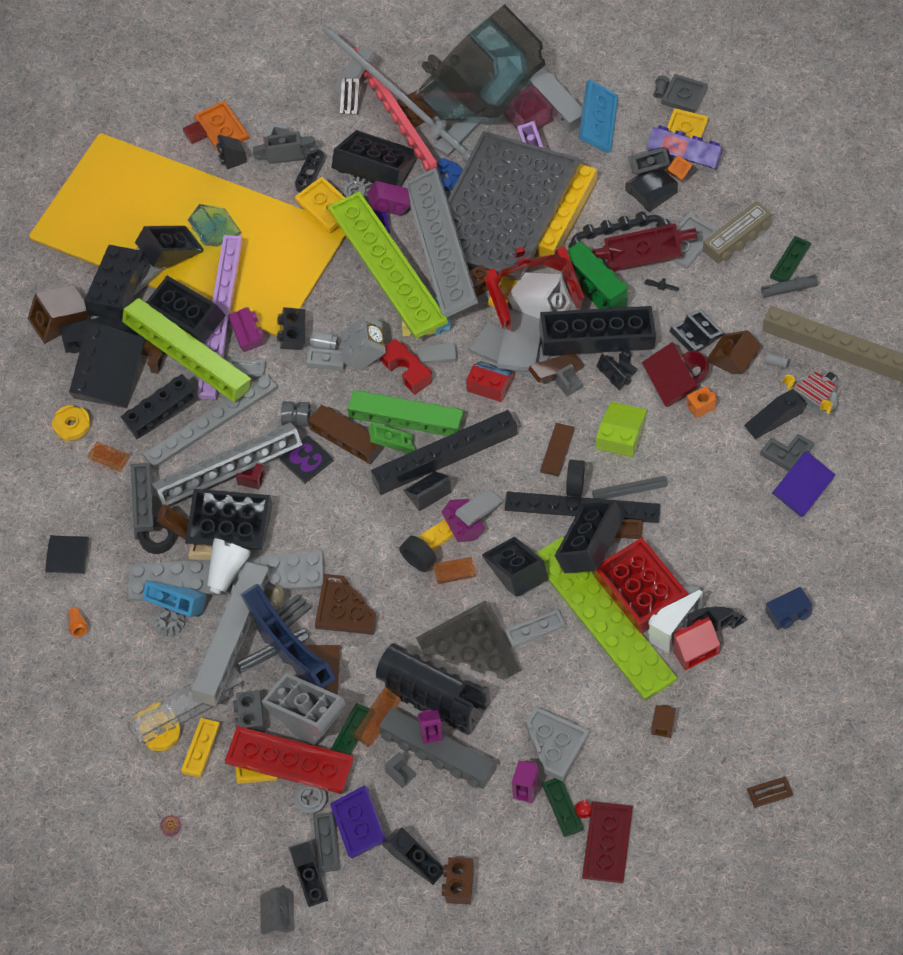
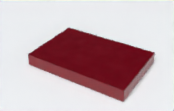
(669, 374)

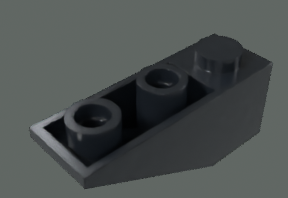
(413, 855)
(308, 873)

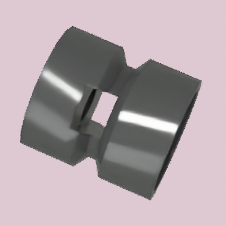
(295, 413)

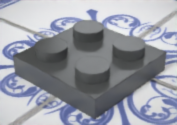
(684, 93)

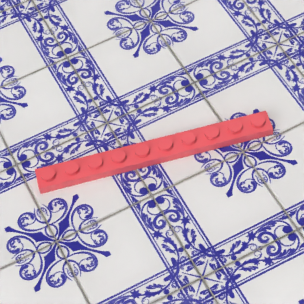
(404, 125)

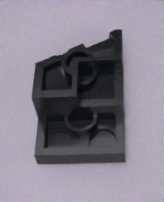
(719, 617)

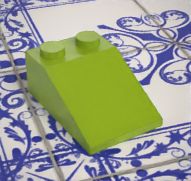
(620, 429)

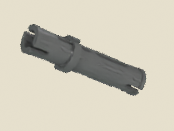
(788, 286)

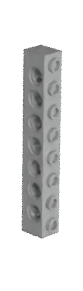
(227, 464)

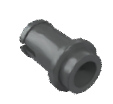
(661, 84)

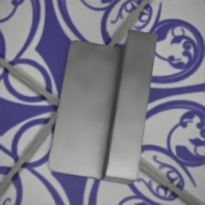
(276, 911)

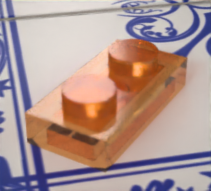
(108, 456)
(454, 570)

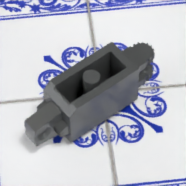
(285, 147)

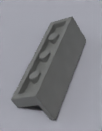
(141, 498)

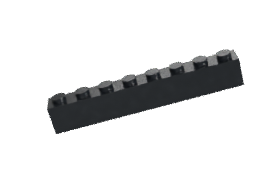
(444, 452)

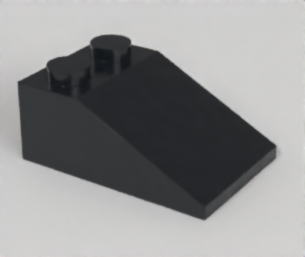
(167, 244)
(516, 566)

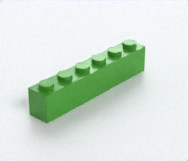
(405, 413)

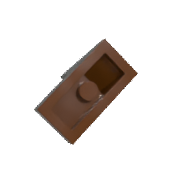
(155, 356)

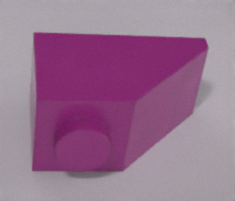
(430, 726)

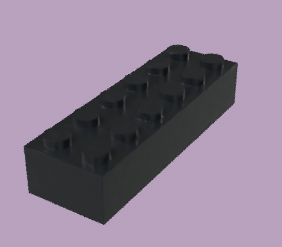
(597, 330)

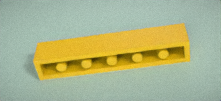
(568, 210)

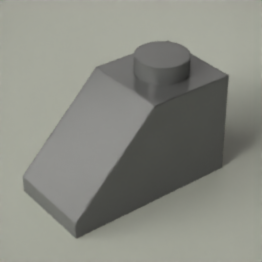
(648, 160)

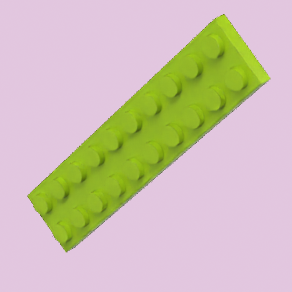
(387, 265)
(609, 626)

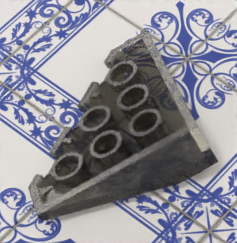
(472, 639)

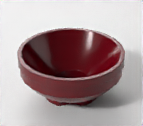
(696, 359)

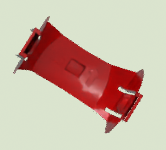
(559, 262)

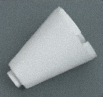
(225, 565)

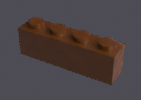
(344, 434)

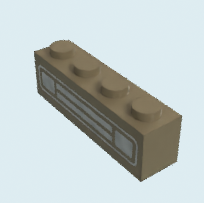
(737, 232)

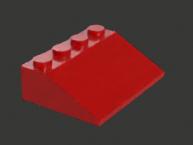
(639, 583)

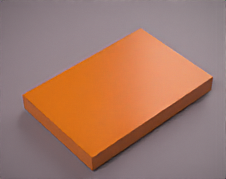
(221, 121)

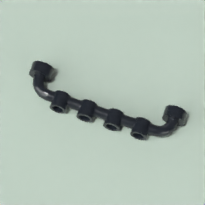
(623, 224)

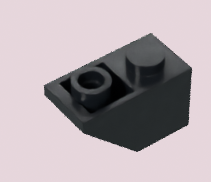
(230, 151)

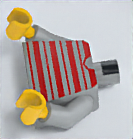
(815, 391)

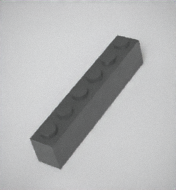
(445, 754)

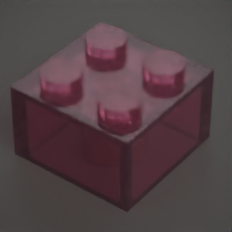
(529, 107)

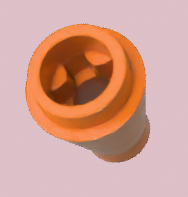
(77, 624)

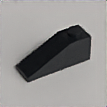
(775, 414)

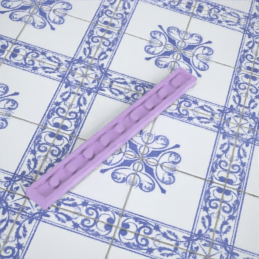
(223, 298)

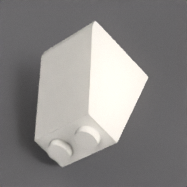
(540, 294)

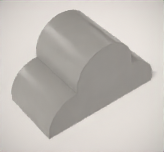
(303, 707)

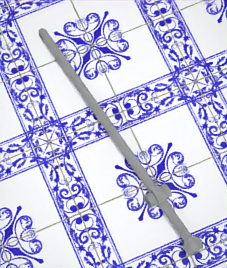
(436, 128)

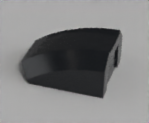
(652, 188)

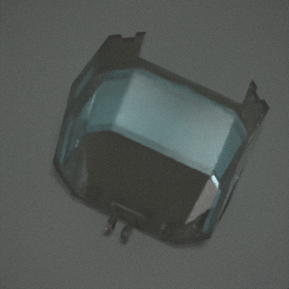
(483, 70)

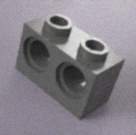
(251, 713)

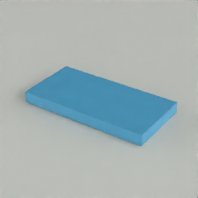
(598, 116)

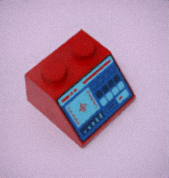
(489, 381)

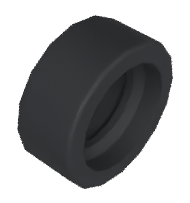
(575, 478)
(157, 548)
(417, 553)

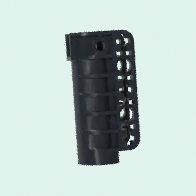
(431, 687)

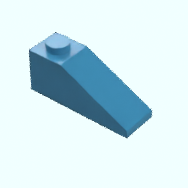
(175, 598)

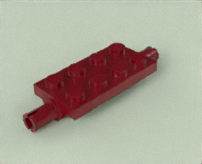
(644, 247)

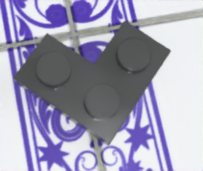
(786, 455)

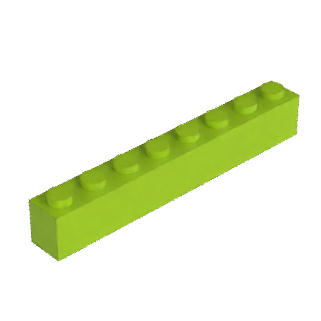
(186, 350)

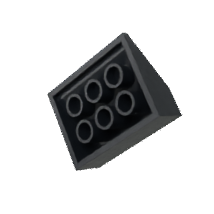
(373, 158)
(106, 365)
(229, 517)

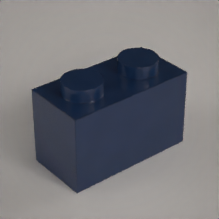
(789, 608)

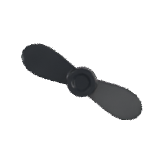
(661, 285)

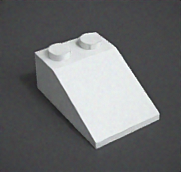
(671, 619)

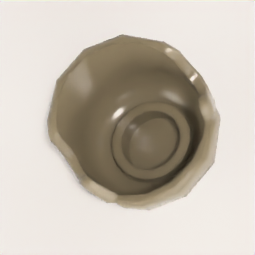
(275, 596)

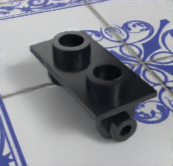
(609, 368)

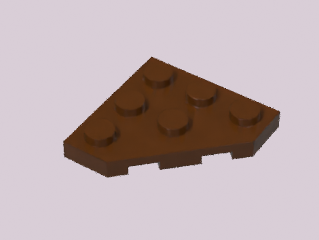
(343, 608)

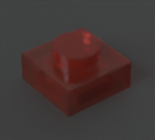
(194, 132)

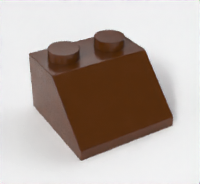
(734, 351)

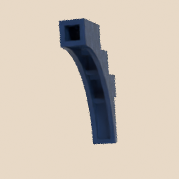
(288, 646)

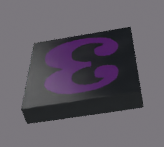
(306, 460)

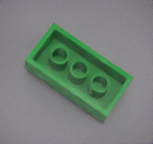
(596, 279)

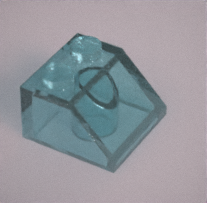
(212, 224)

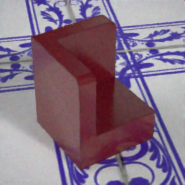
(251, 478)

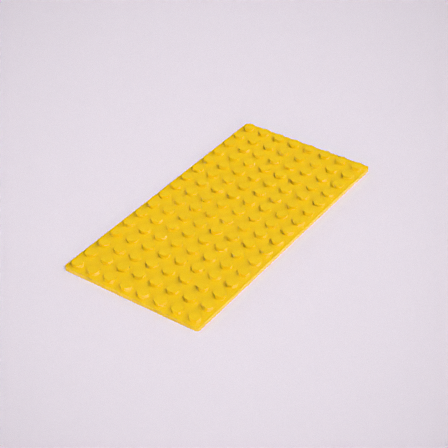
(127, 187)

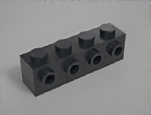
(159, 406)

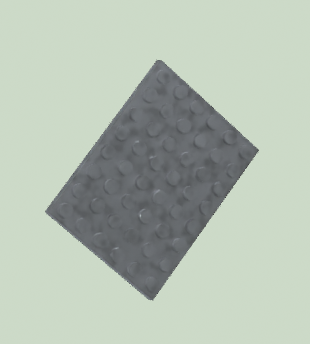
(507, 200)

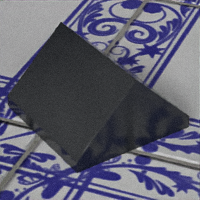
(429, 490)

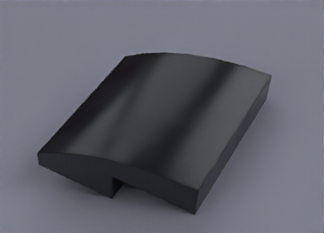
(696, 331)
(67, 554)

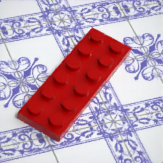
(289, 760)

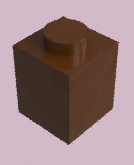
(663, 721)

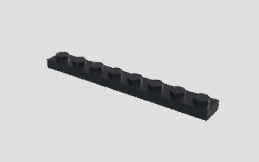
(570, 506)

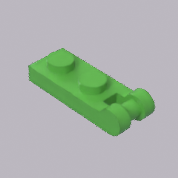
(391, 438)

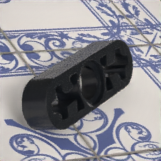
(309, 164)

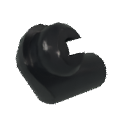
(624, 362)

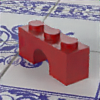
(397, 355)

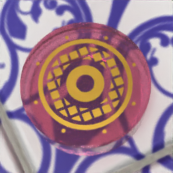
(170, 825)

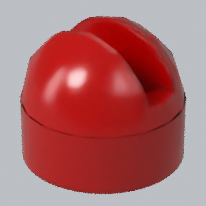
(583, 809)

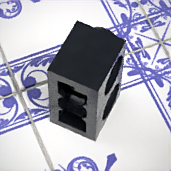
(295, 328)

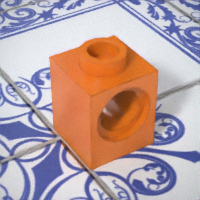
(679, 168)
(699, 408)

